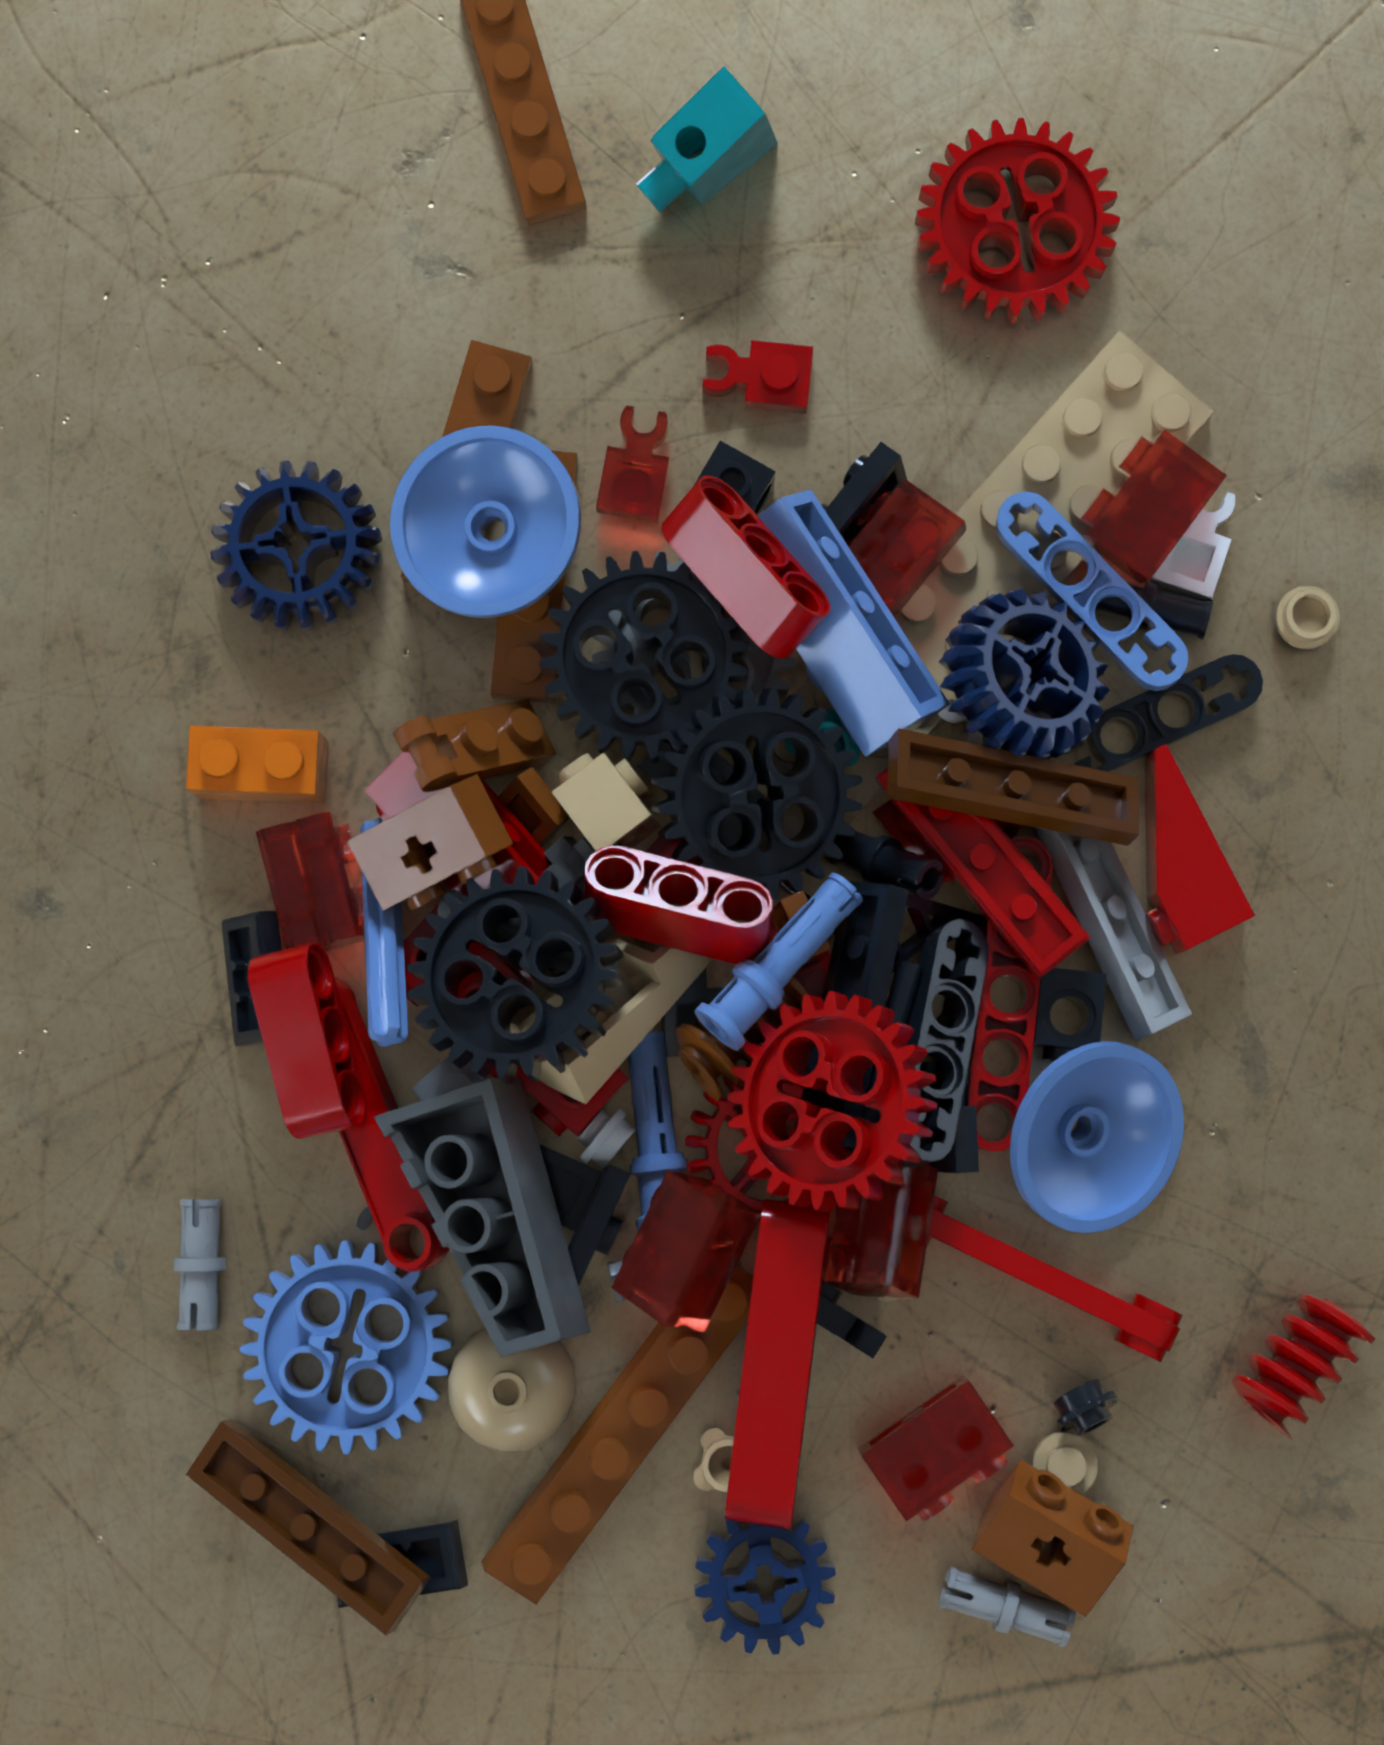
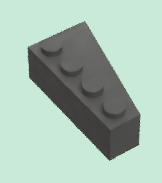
(493, 1208)

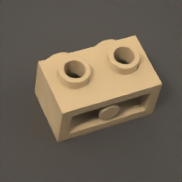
(606, 801)

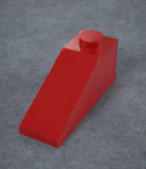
(1186, 871)

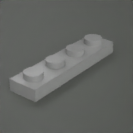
(1118, 932)

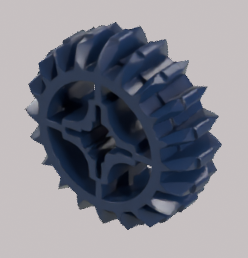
(269, 547)
(1003, 677)

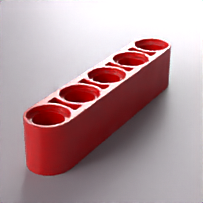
(1012, 1028)
(777, 1364)

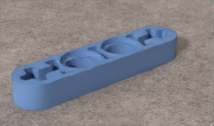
(1098, 584)

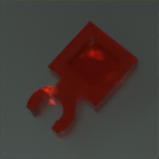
(634, 476)

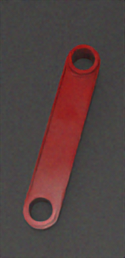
(377, 1161)
(1141, 1325)

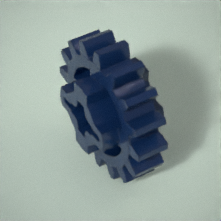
(733, 1586)

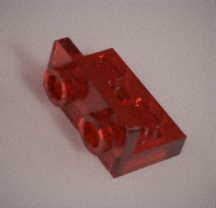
(904, 542)

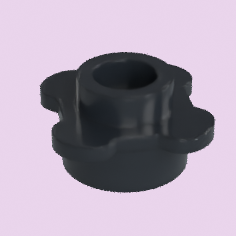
(1085, 1407)

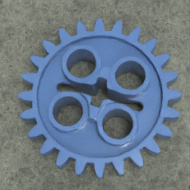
(291, 1330)

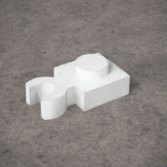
(1198, 556)

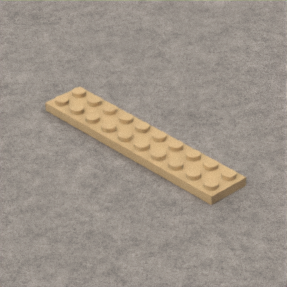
(1065, 461)

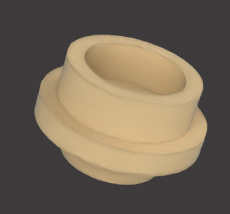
(1307, 617)
(1069, 1459)

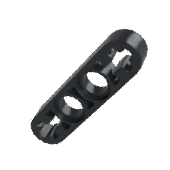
(1149, 729)
(953, 1044)

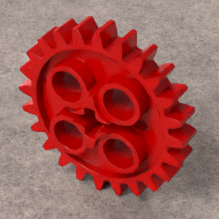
(1070, 211)
(812, 1160)

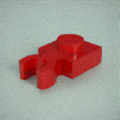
(773, 375)

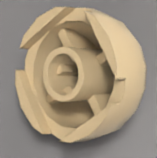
(510, 1398)

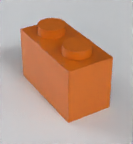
(257, 764)

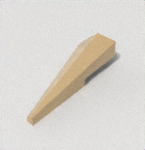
(652, 984)

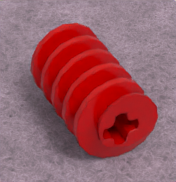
(1300, 1362)

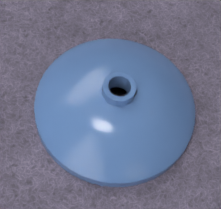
(454, 496)
(1117, 1152)

